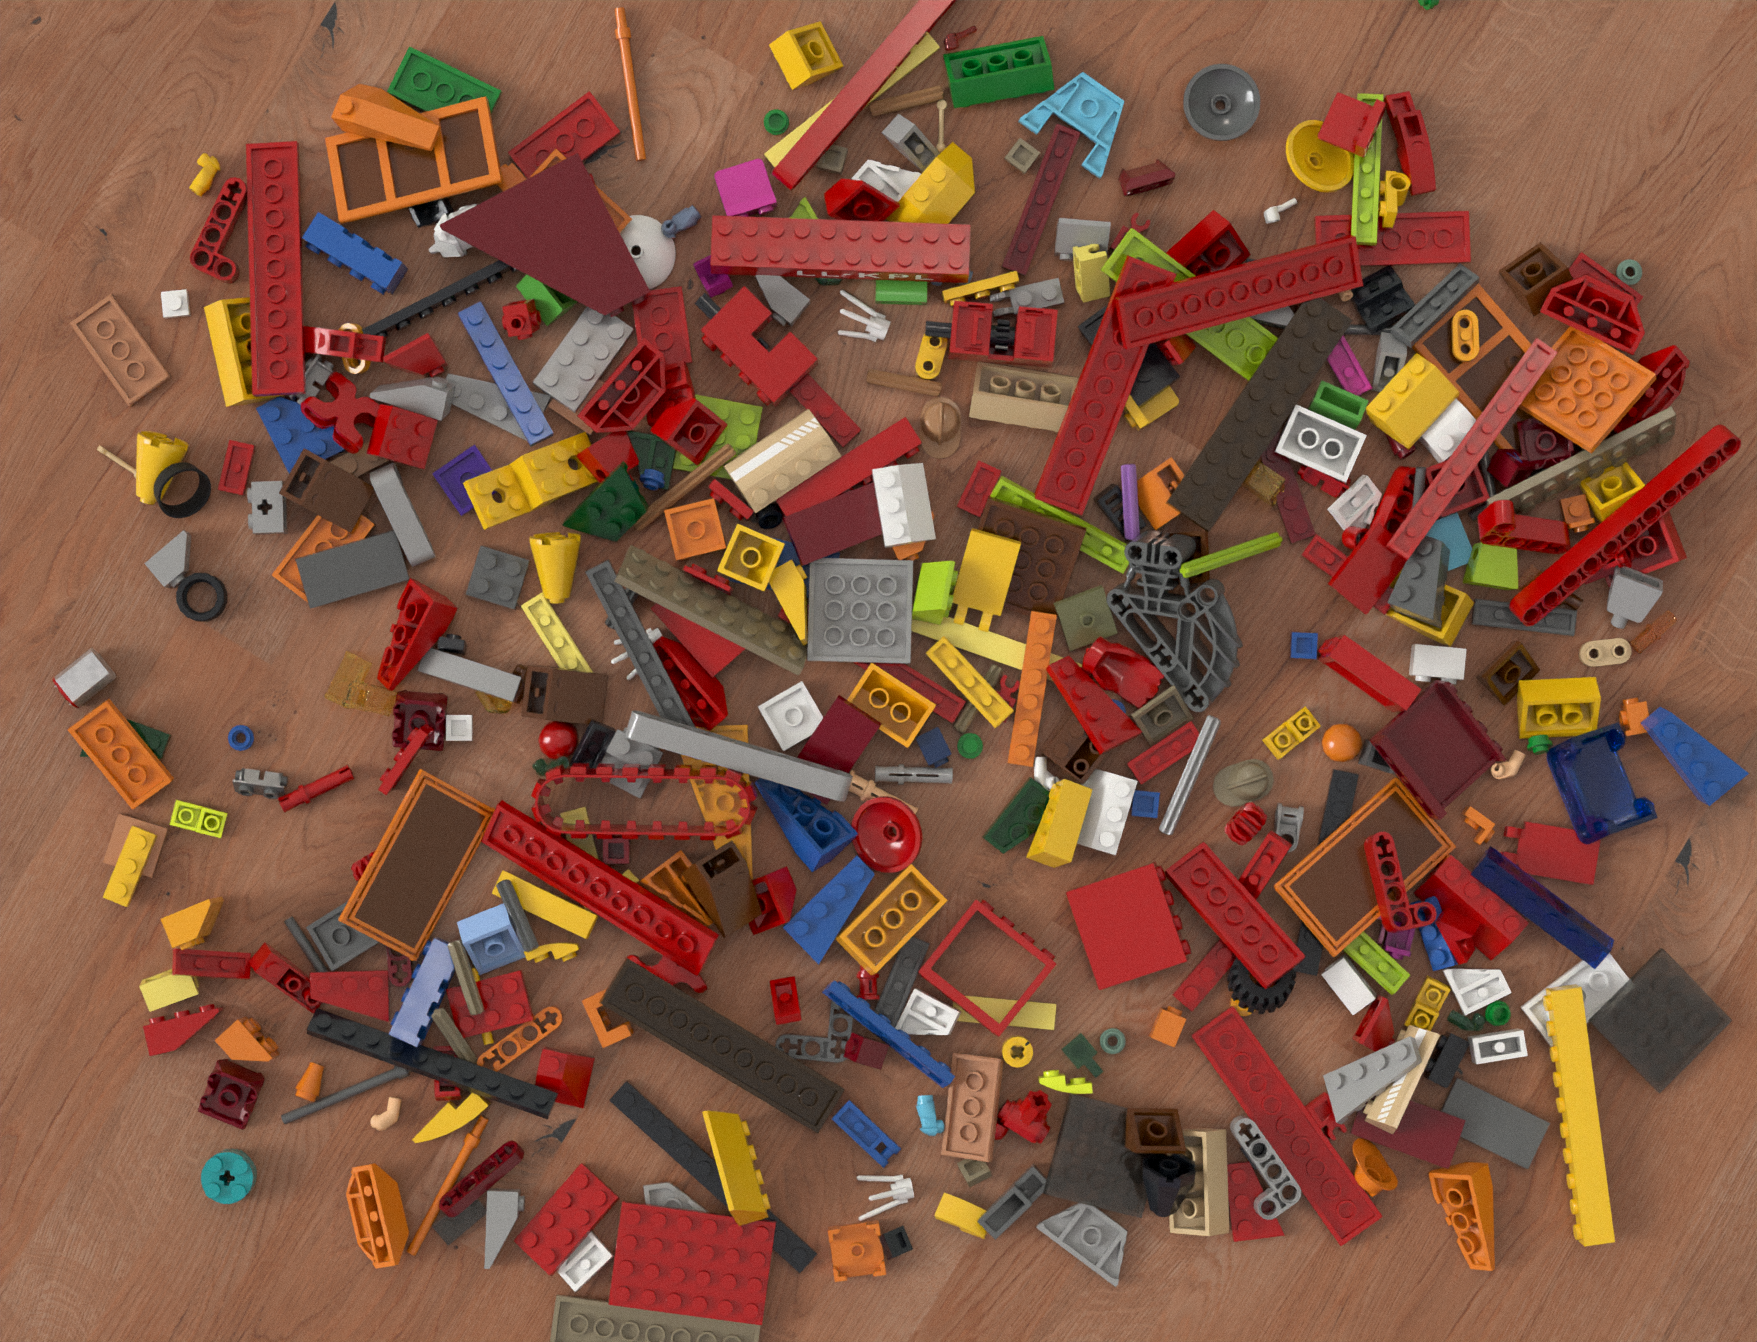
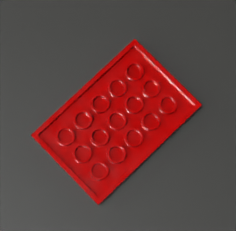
(691, 1263)

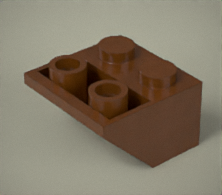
(1074, 751)

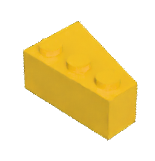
(1060, 824)

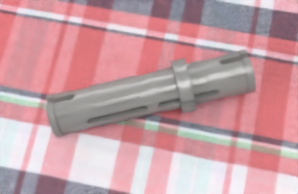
(945, 775)

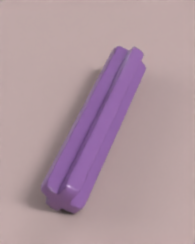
(1130, 501)

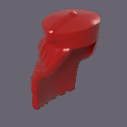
(1122, 671)

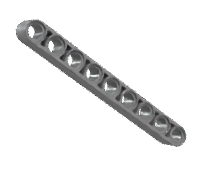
(738, 755)

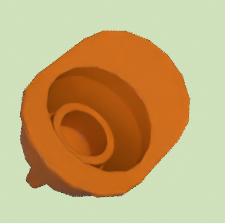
(1371, 1168)

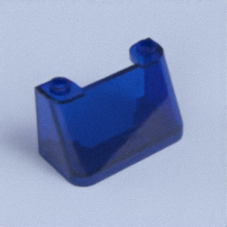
(1597, 785)

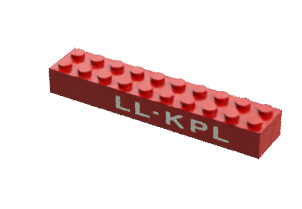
(840, 249)

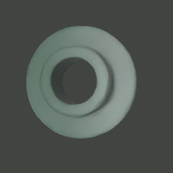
(1621, 274)
(1120, 1041)

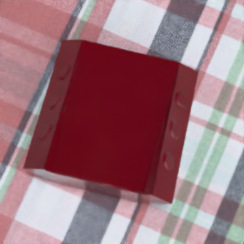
(1145, 178)
(1543, 445)
(416, 710)
(231, 1093)

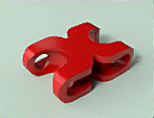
(342, 412)
(673, 973)

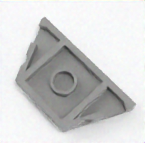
(1089, 1237)

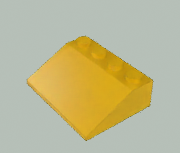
(736, 1166)

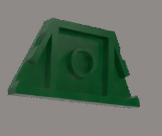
(610, 507)

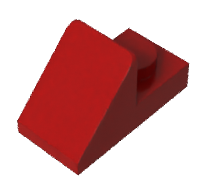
(1457, 933)
(785, 1000)

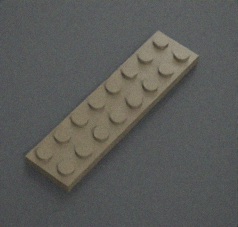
(1570, 472)
(712, 609)
(596, 1321)

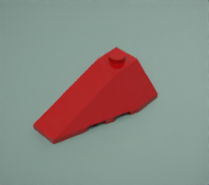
(420, 623)

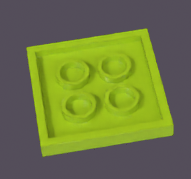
(740, 432)

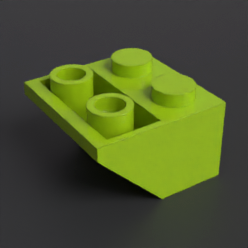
(932, 591)

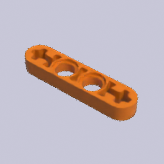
(519, 1039)

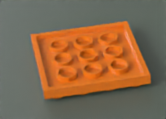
(1586, 389)

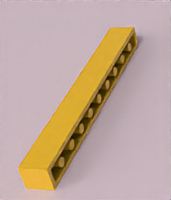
(1579, 1115)

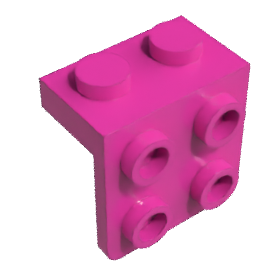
(746, 189)

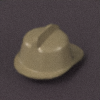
(1243, 782)

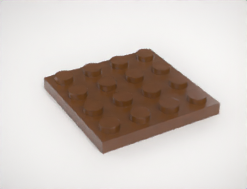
(1044, 558)

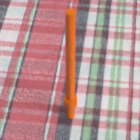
(623, 35)
(471, 1141)

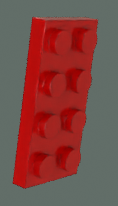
(577, 129)
(566, 1219)

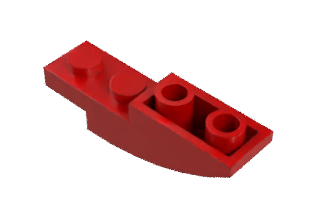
(1413, 142)
(344, 344)

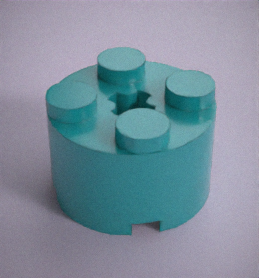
(218, 1187)

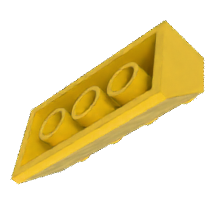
(231, 341)

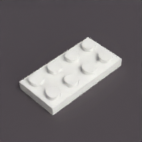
(1597, 988)

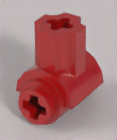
(1027, 1116)

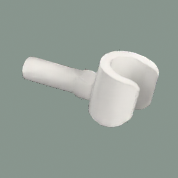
(1272, 214)

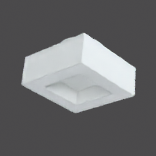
(175, 303)
(459, 727)

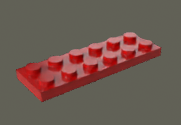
(1413, 240)
(1234, 915)

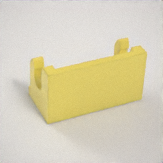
(1089, 279)
(167, 989)

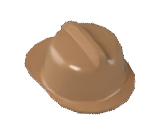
(940, 427)

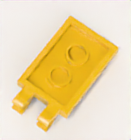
(985, 576)

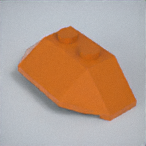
(377, 1215)

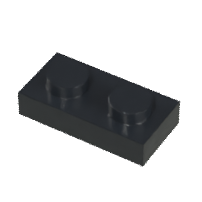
(593, 744)

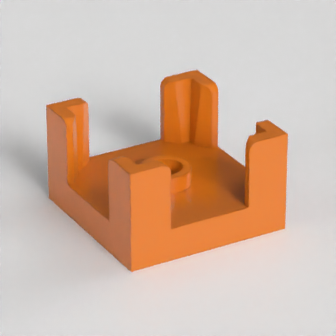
(695, 529)
(601, 1021)
(856, 1250)

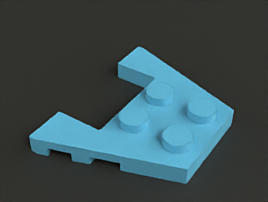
(1087, 109)

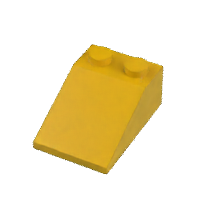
(1453, 614)

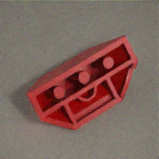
(1597, 311)
(1670, 371)
(627, 391)
(698, 690)

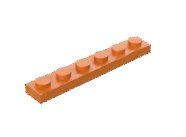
(1032, 688)

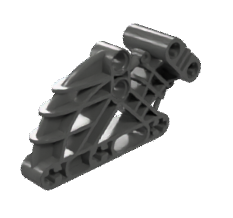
(1159, 562)

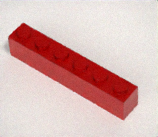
(853, 468)

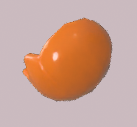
(1342, 743)

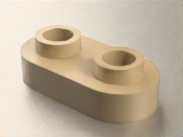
(1605, 652)

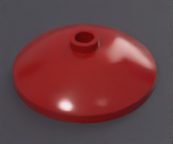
(876, 840)

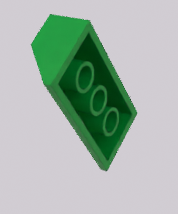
(999, 72)

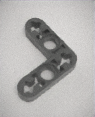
(825, 1043)

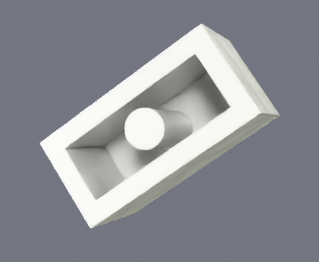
(1437, 662)
(1497, 1046)

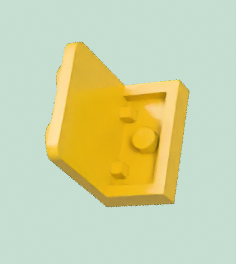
(1150, 411)

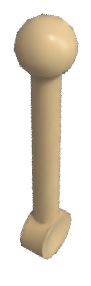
(941, 105)
(117, 460)

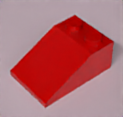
(1655, 547)

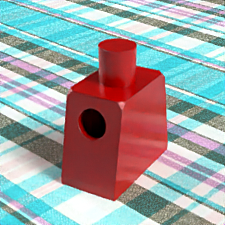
(607, 454)

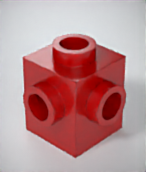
(521, 318)

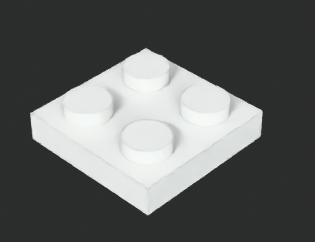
(791, 715)

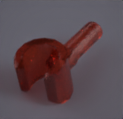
(951, 40)

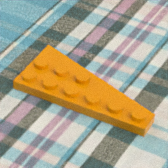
(721, 801)

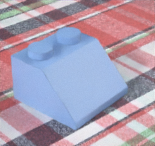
(490, 939)

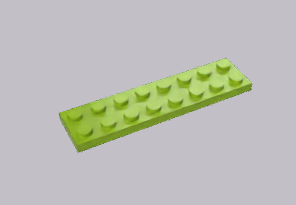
(1238, 343)

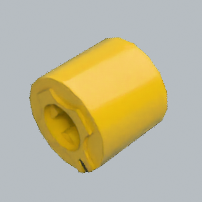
(1017, 1051)

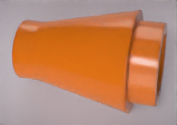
(310, 1083)

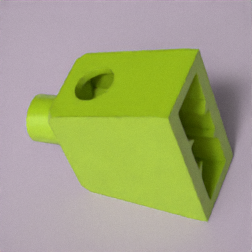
(1492, 567)

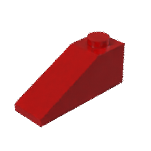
(1176, 348)

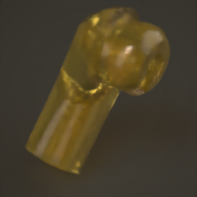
(494, 704)

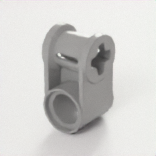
(1288, 825)

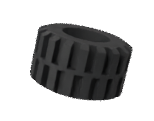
(1257, 997)

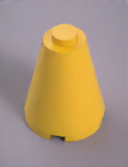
(153, 456)
(555, 563)

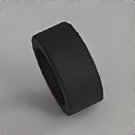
(187, 583)

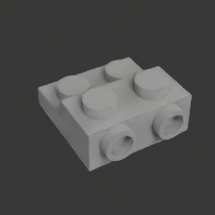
(628, 751)

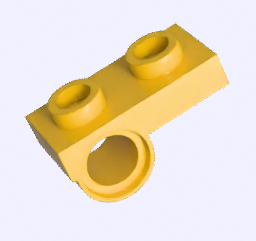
(1393, 194)

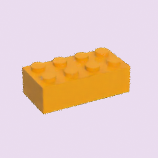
(891, 919)

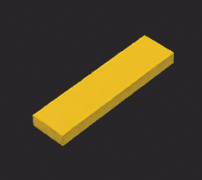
(969, 682)

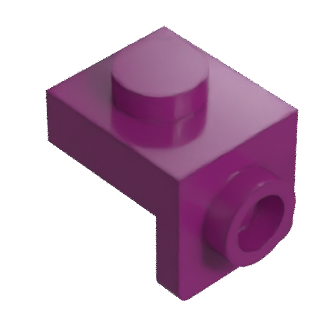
(713, 283)
(1398, 943)

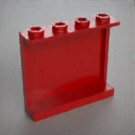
(1128, 925)

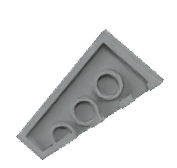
(487, 402)
(1366, 1077)

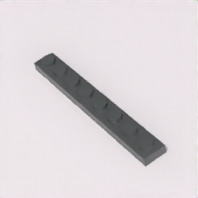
(638, 644)

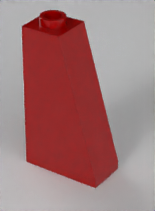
(706, 647)

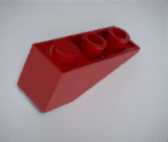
(284, 976)
(173, 1033)

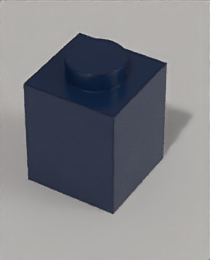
(934, 747)

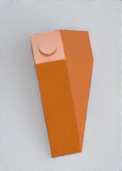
(381, 116)
(1468, 1201)

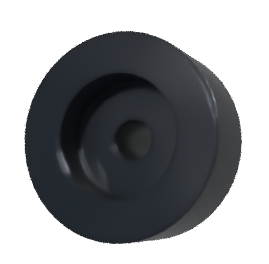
(769, 516)

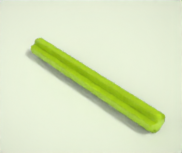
(1230, 555)

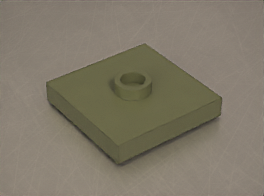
(1085, 617)

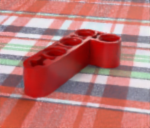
(225, 227)
(1388, 506)
(1505, 529)
(1395, 882)

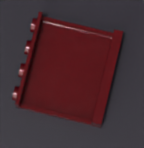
(1437, 747)

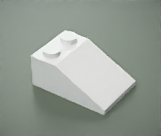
(1447, 431)

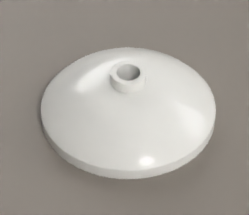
(657, 250)

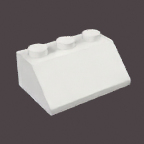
(1320, 443)
(903, 504)
(1106, 810)

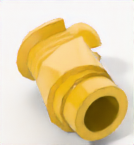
(204, 179)

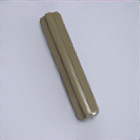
(970, 711)
(466, 977)
(453, 1036)

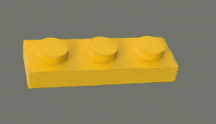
(981, 288)
(130, 866)

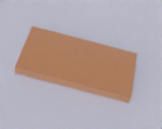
(120, 350)
(972, 1107)

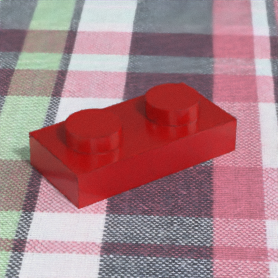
(236, 467)
(978, 489)
(722, 494)

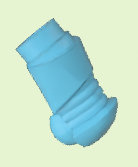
(927, 1114)

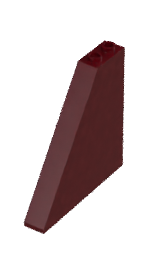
(558, 235)

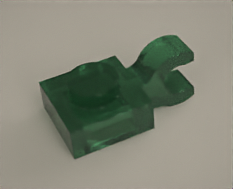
(1081, 1054)

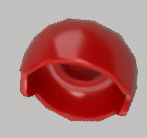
(558, 739)

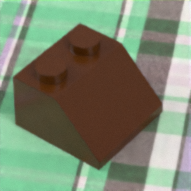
(1534, 275)

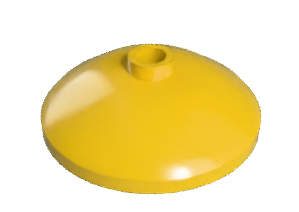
(1318, 162)

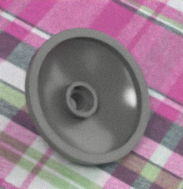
(1229, 86)

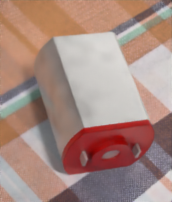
(84, 678)

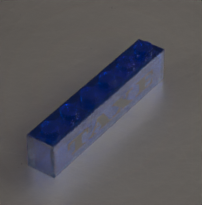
(1542, 907)

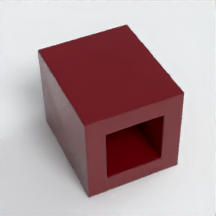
(1509, 467)
(617, 851)
(866, 1050)

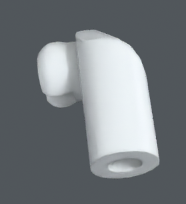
(1041, 774)

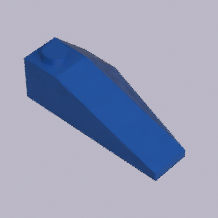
(809, 827)

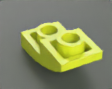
(198, 818)
(1057, 1082)

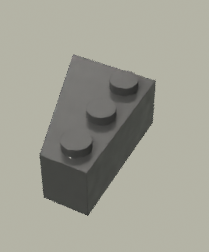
(1422, 583)

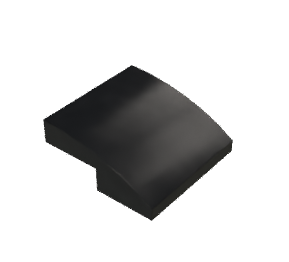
(1381, 299)

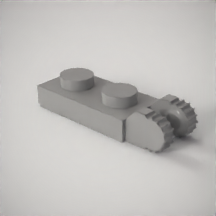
(1034, 295)

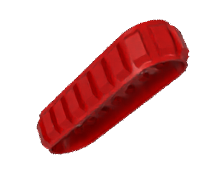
(631, 830)

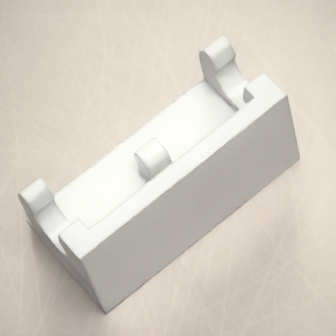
(1349, 984)

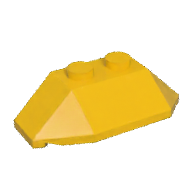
(939, 190)

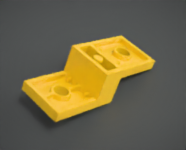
(530, 482)

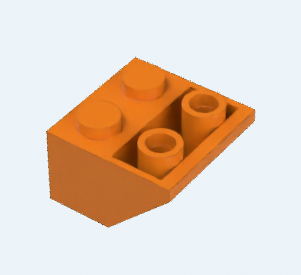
(1155, 490)
(246, 1042)

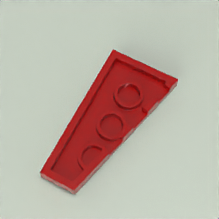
(1094, 709)

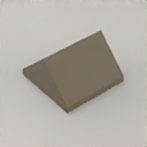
(1161, 716)

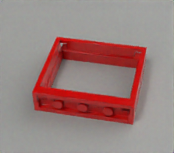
(1368, 673)
(963, 1002)

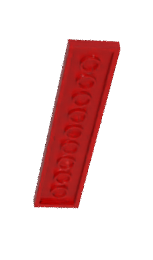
(275, 269)
(1238, 292)
(1097, 399)
(600, 888)
(1286, 1125)

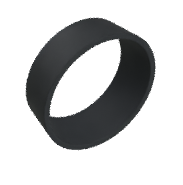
(193, 504)

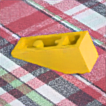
(792, 594)

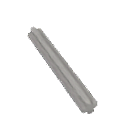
(1190, 775)

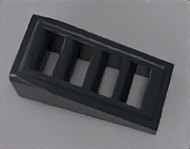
(1106, 508)

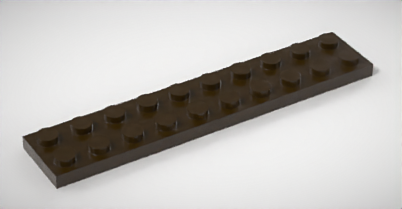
(1258, 412)
(721, 1045)

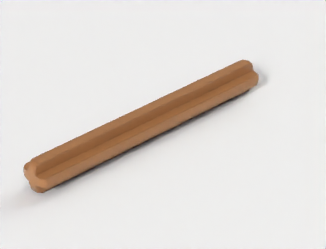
(685, 485)

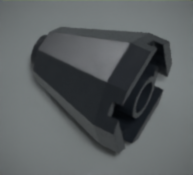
(1167, 1181)

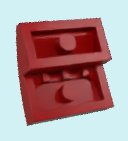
(678, 390)

